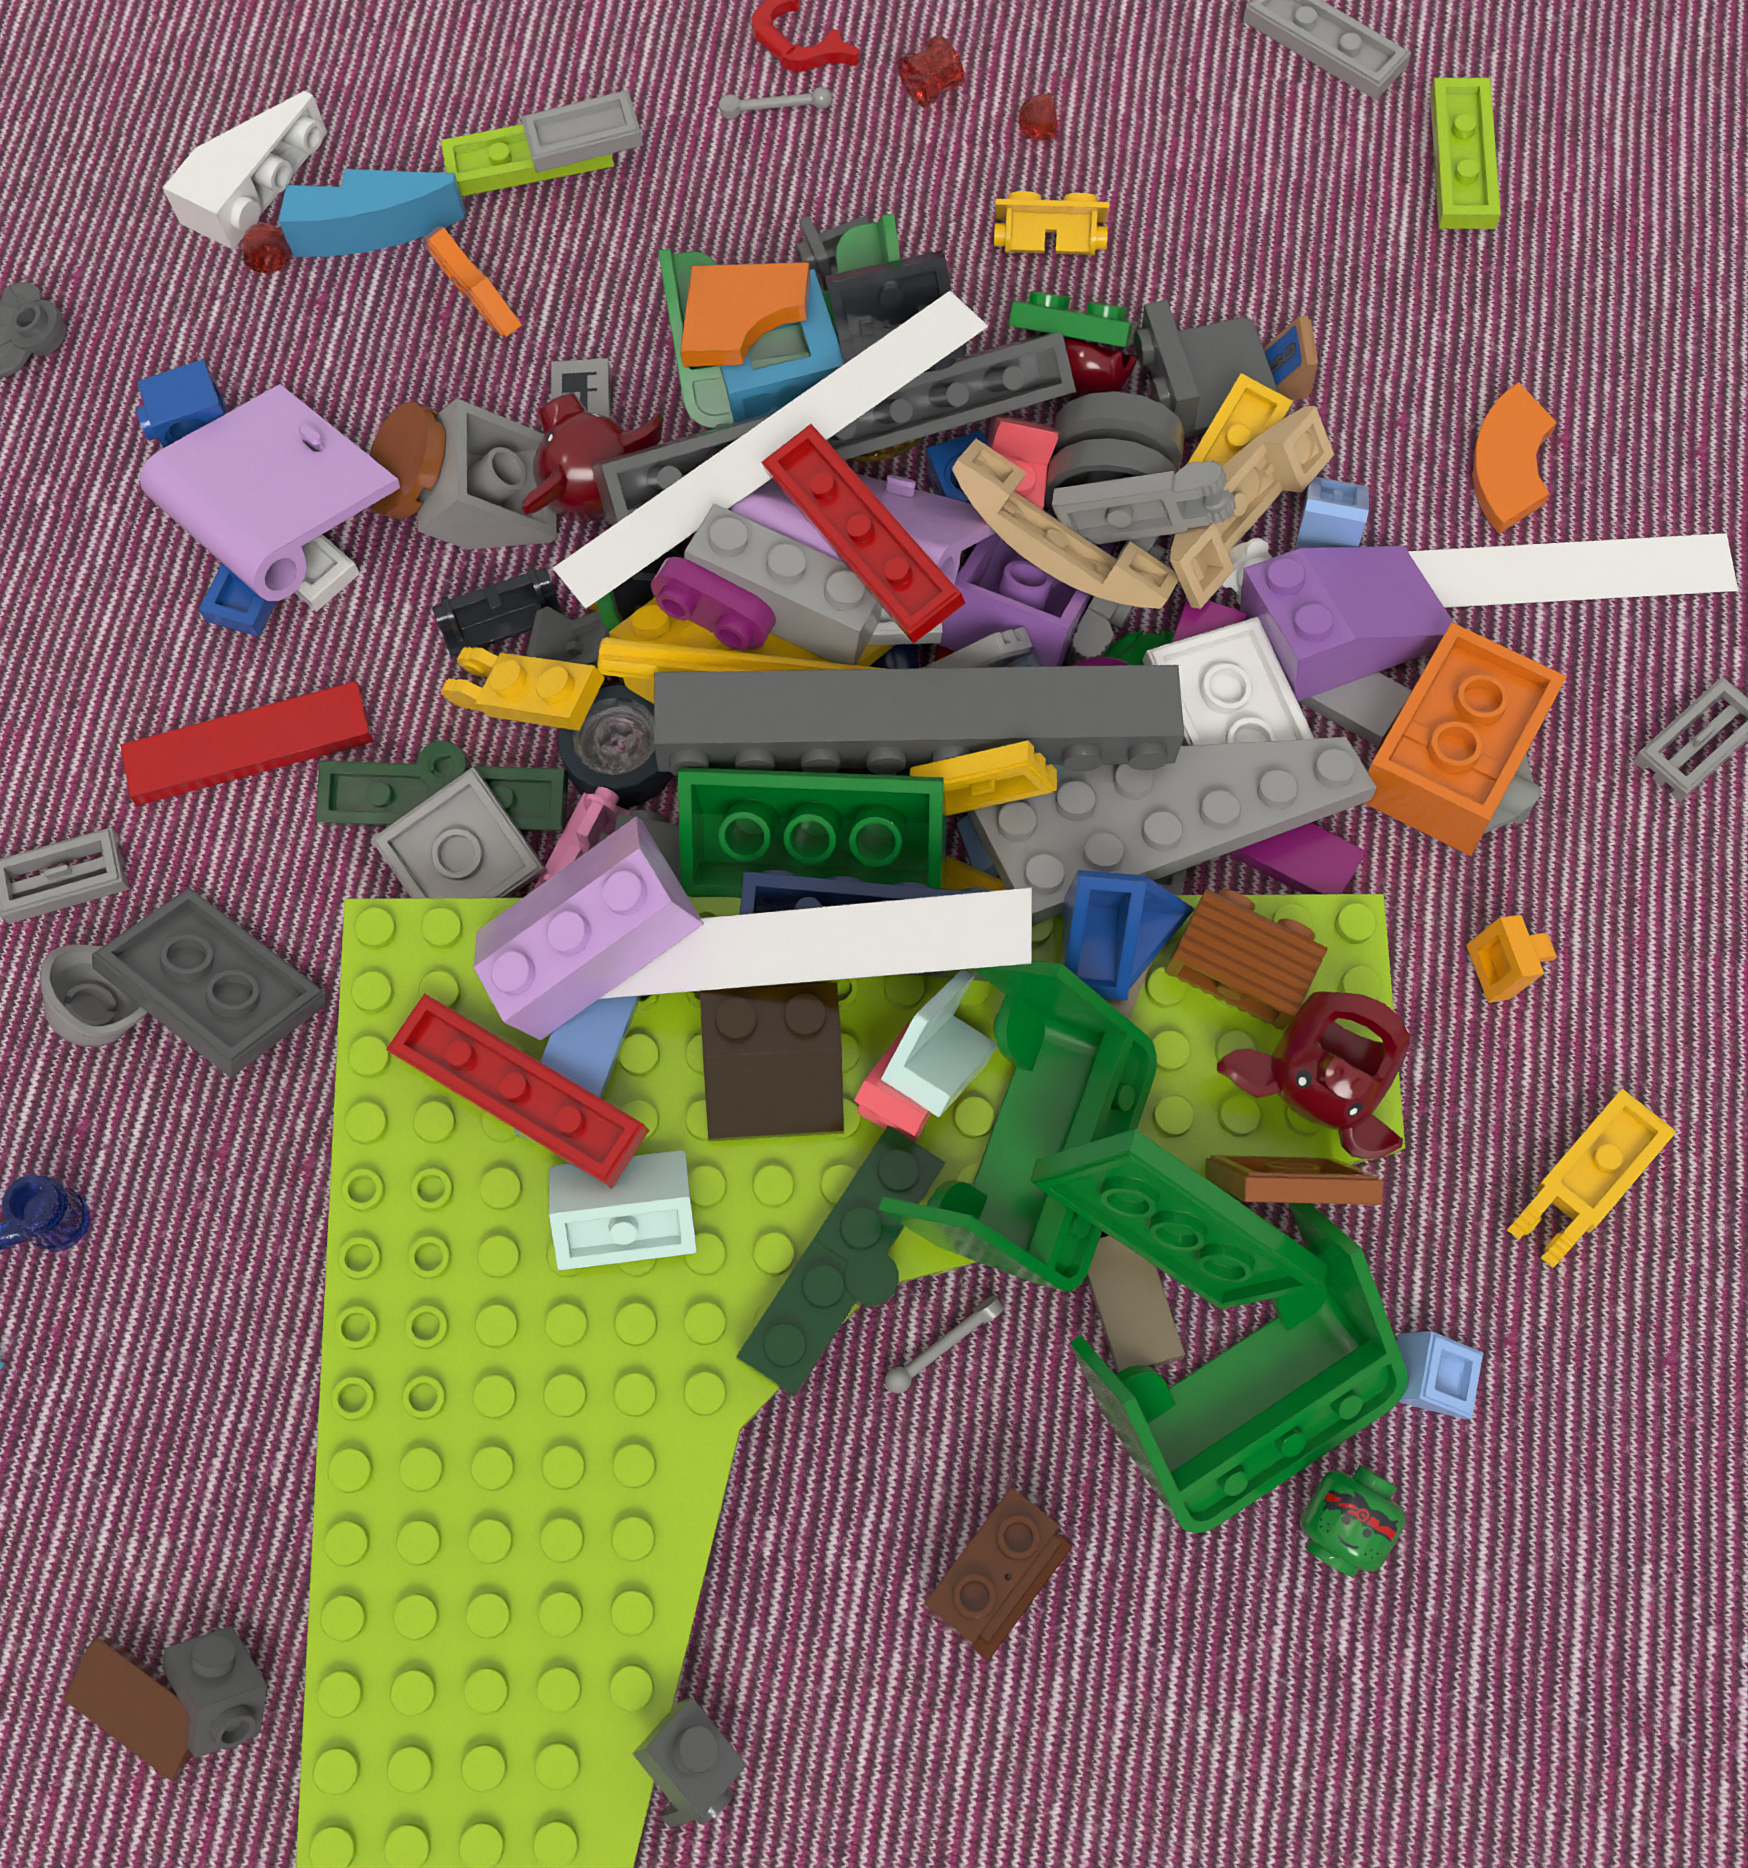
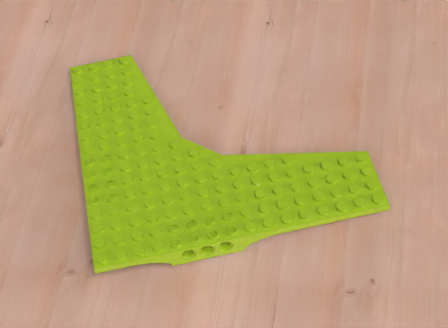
(544, 1452)

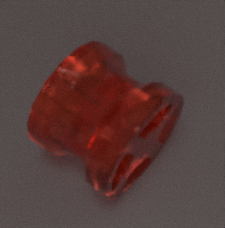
(931, 71)

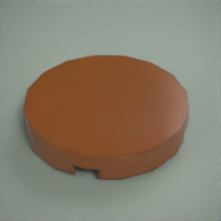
(412, 450)

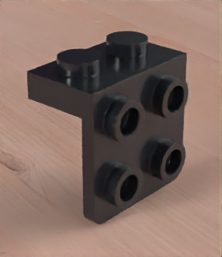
(882, 297)

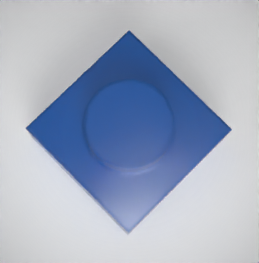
(235, 604)

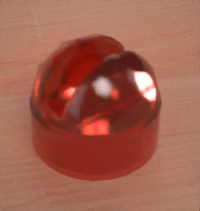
(1039, 118)
(264, 248)

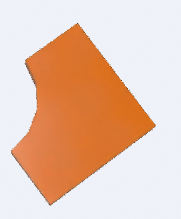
(737, 305)

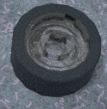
(594, 763)

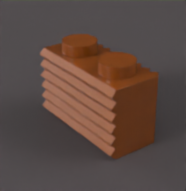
(1247, 957)

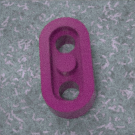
(713, 603)

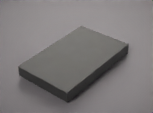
(209, 981)

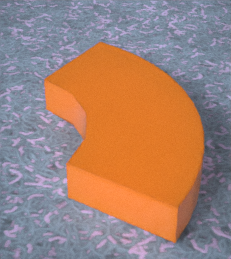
(471, 281)
(1506, 461)

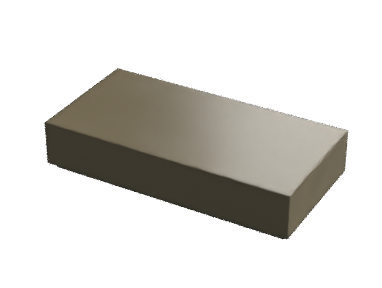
(1132, 1307)

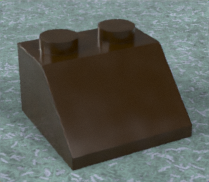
(772, 1061)

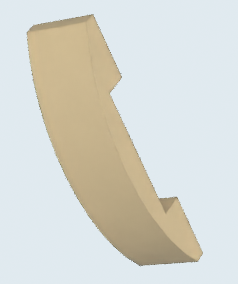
(1274, 462)
(1051, 546)

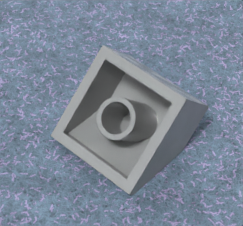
(484, 483)

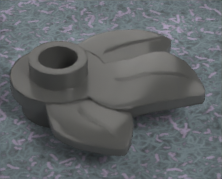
(27, 326)

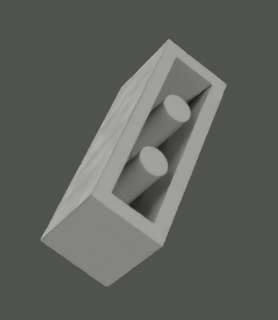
(810, 593)

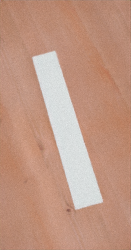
(738, 467)
(1579, 570)
(844, 943)

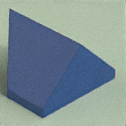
(1116, 928)

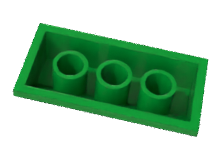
(809, 826)

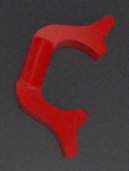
(793, 56)

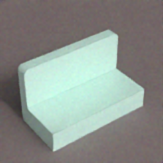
(939, 1051)
(634, 1221)

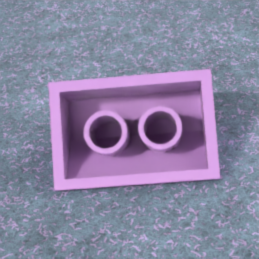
(583, 932)

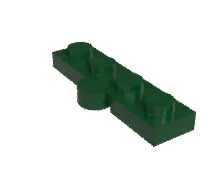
(384, 792)
(841, 1265)

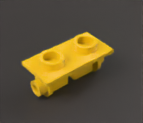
(1070, 219)

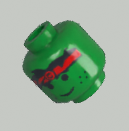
(1353, 1521)

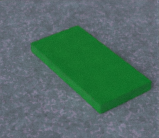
(1178, 1220)

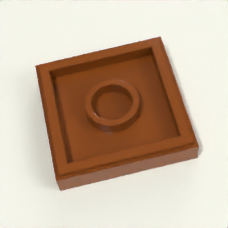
(1293, 1180)

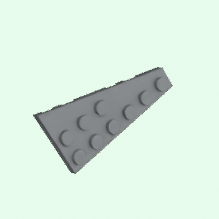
(1167, 816)

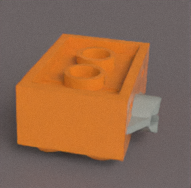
(1463, 740)

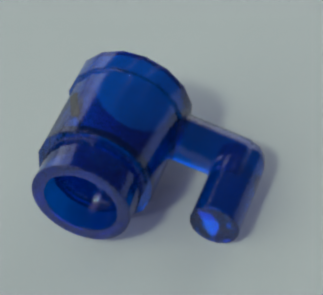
(43, 1213)

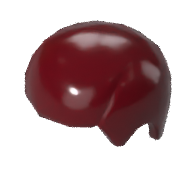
(1097, 368)

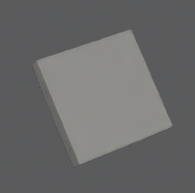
(459, 845)

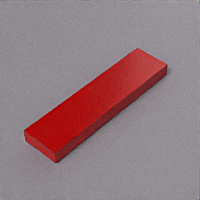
(863, 533)
(246, 743)
(518, 1090)

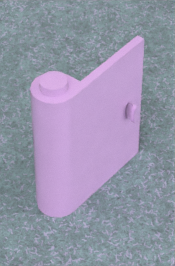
(264, 487)
(935, 522)

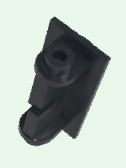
(495, 611)

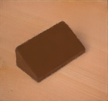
(132, 1705)

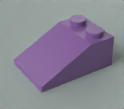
(1012, 593)
(1342, 613)

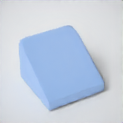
(1440, 1373)

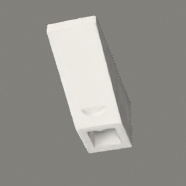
(240, 172)

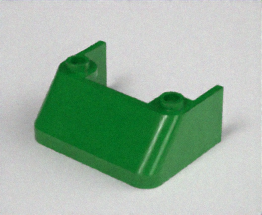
(1074, 1082)
(1267, 1400)

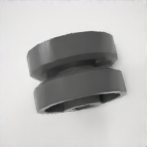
(1113, 439)

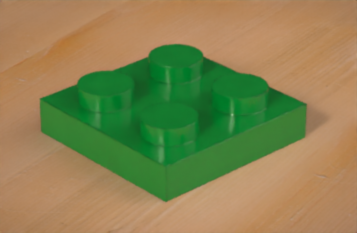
(1052, 314)

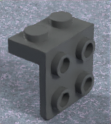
(1199, 365)

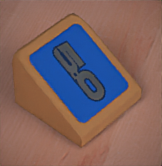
(1293, 359)

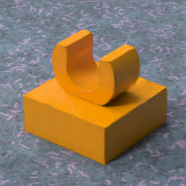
(1509, 957)

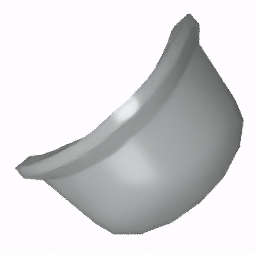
(81, 1001)

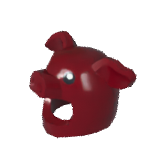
(569, 447)
(1330, 1071)

